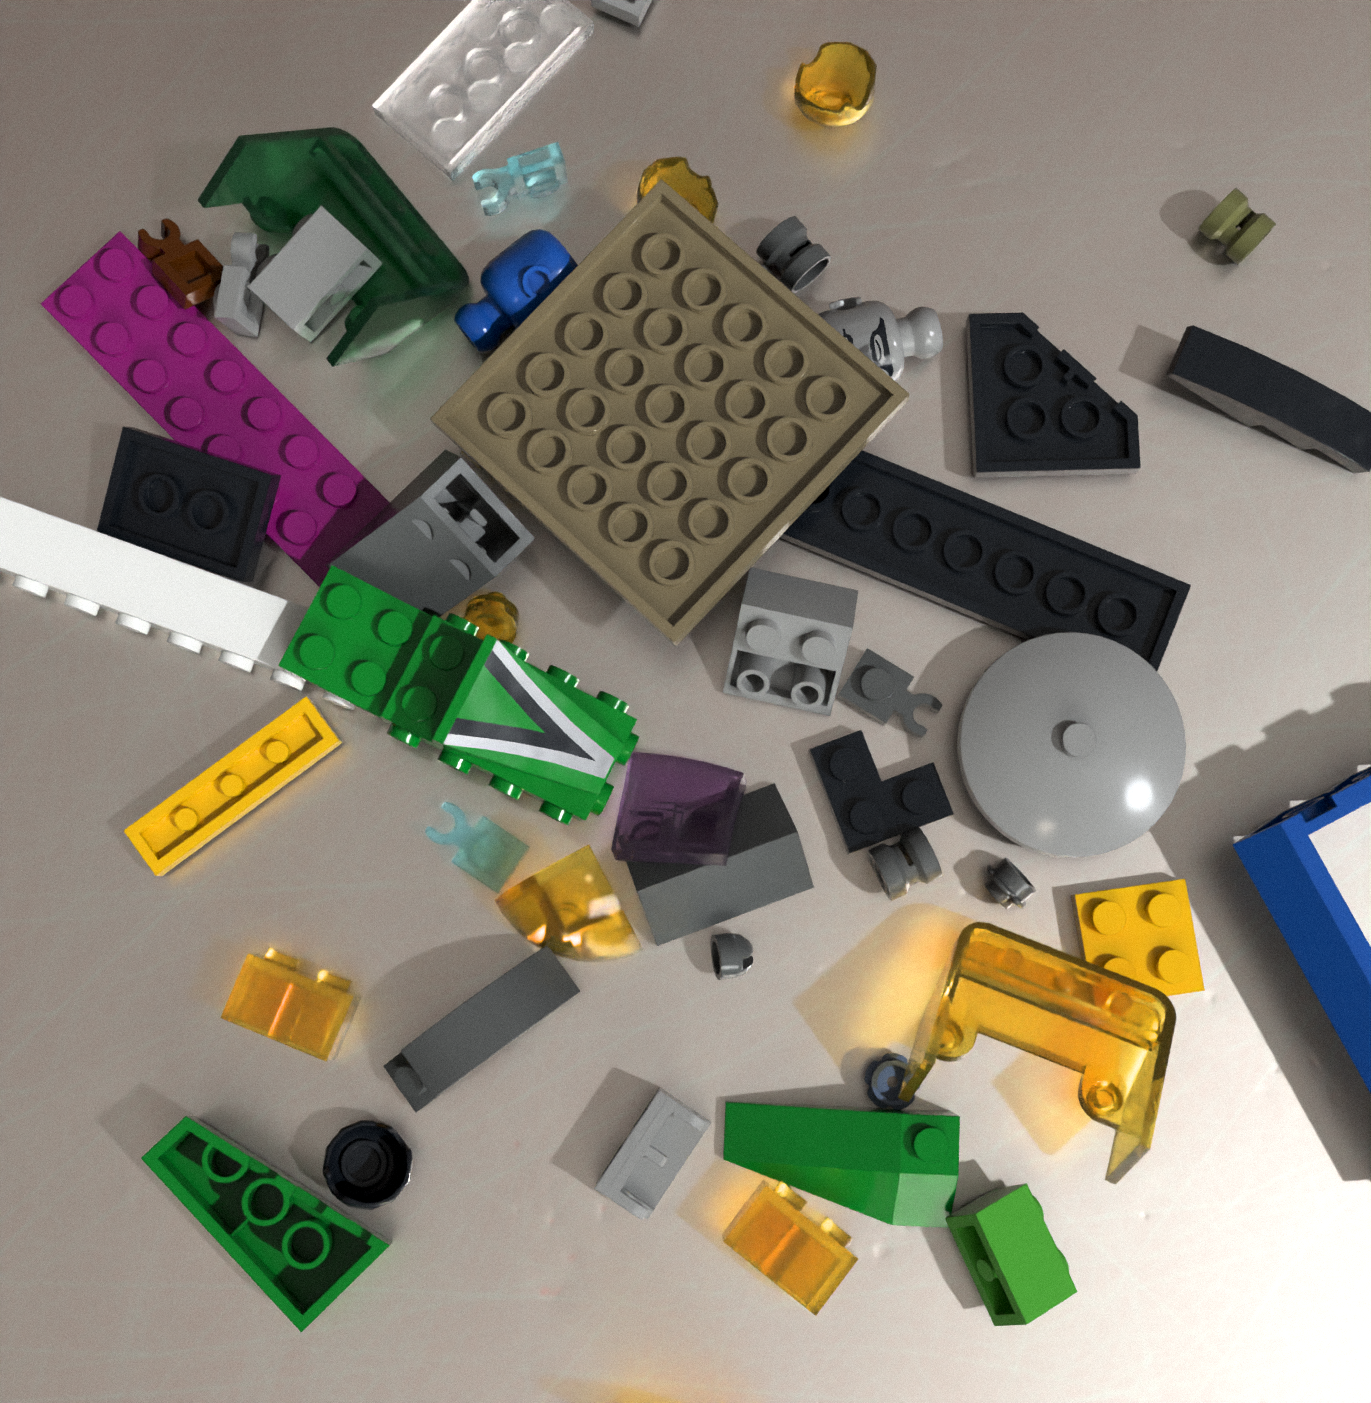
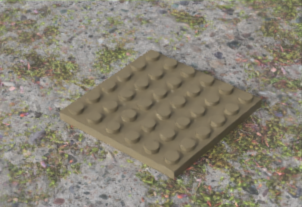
(670, 411)

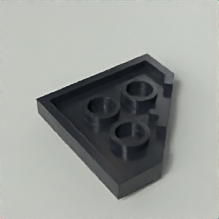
(1040, 407)

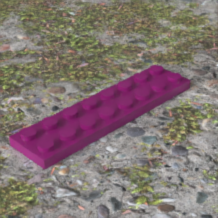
(214, 399)

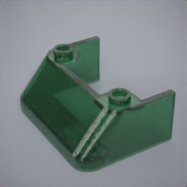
(294, 174)

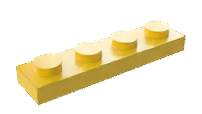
(232, 787)

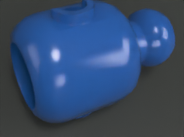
(514, 287)

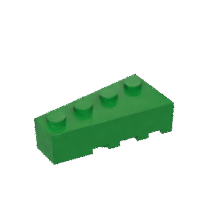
(269, 1223)

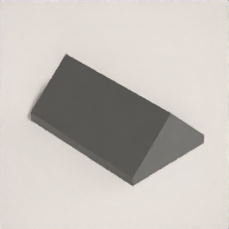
(761, 868)

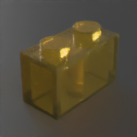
(292, 1004)
(791, 1245)

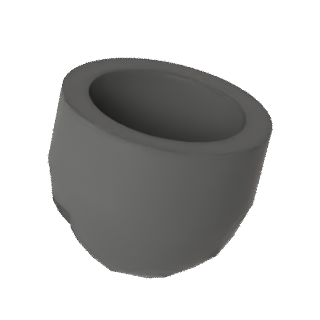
(730, 955)

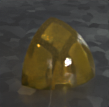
(571, 911)

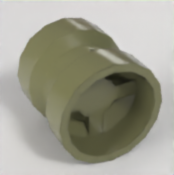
(1230, 215)

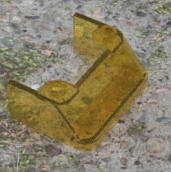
(1059, 1011)

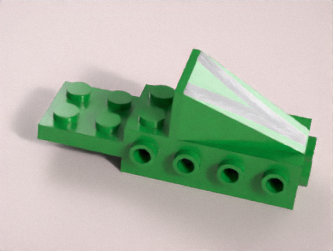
(464, 696)

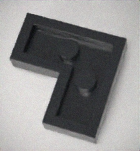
(872, 808)

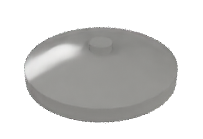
(1071, 745)

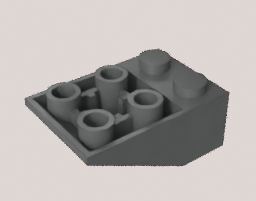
(436, 539)

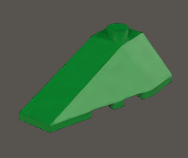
(863, 1158)

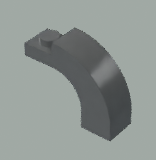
(481, 1028)

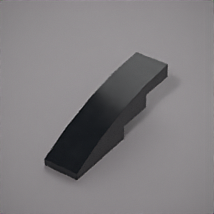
(1273, 395)

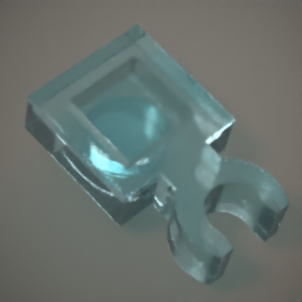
(485, 851)

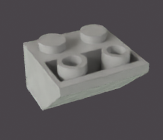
(790, 641)

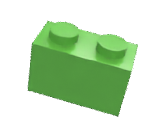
(1011, 1255)

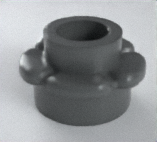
(1008, 884)

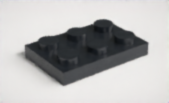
(188, 504)

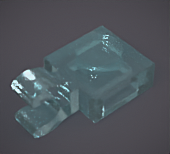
(527, 174)

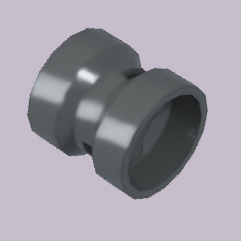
(793, 254)
(904, 863)

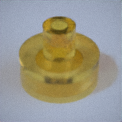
(493, 616)

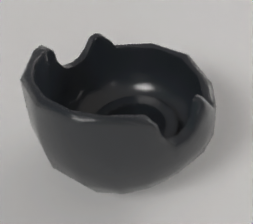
(367, 1165)

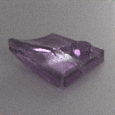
(677, 810)

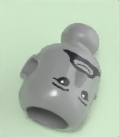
(882, 336)

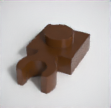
(183, 270)

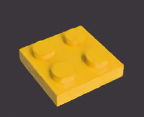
(1141, 934)

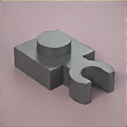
(881, 689)

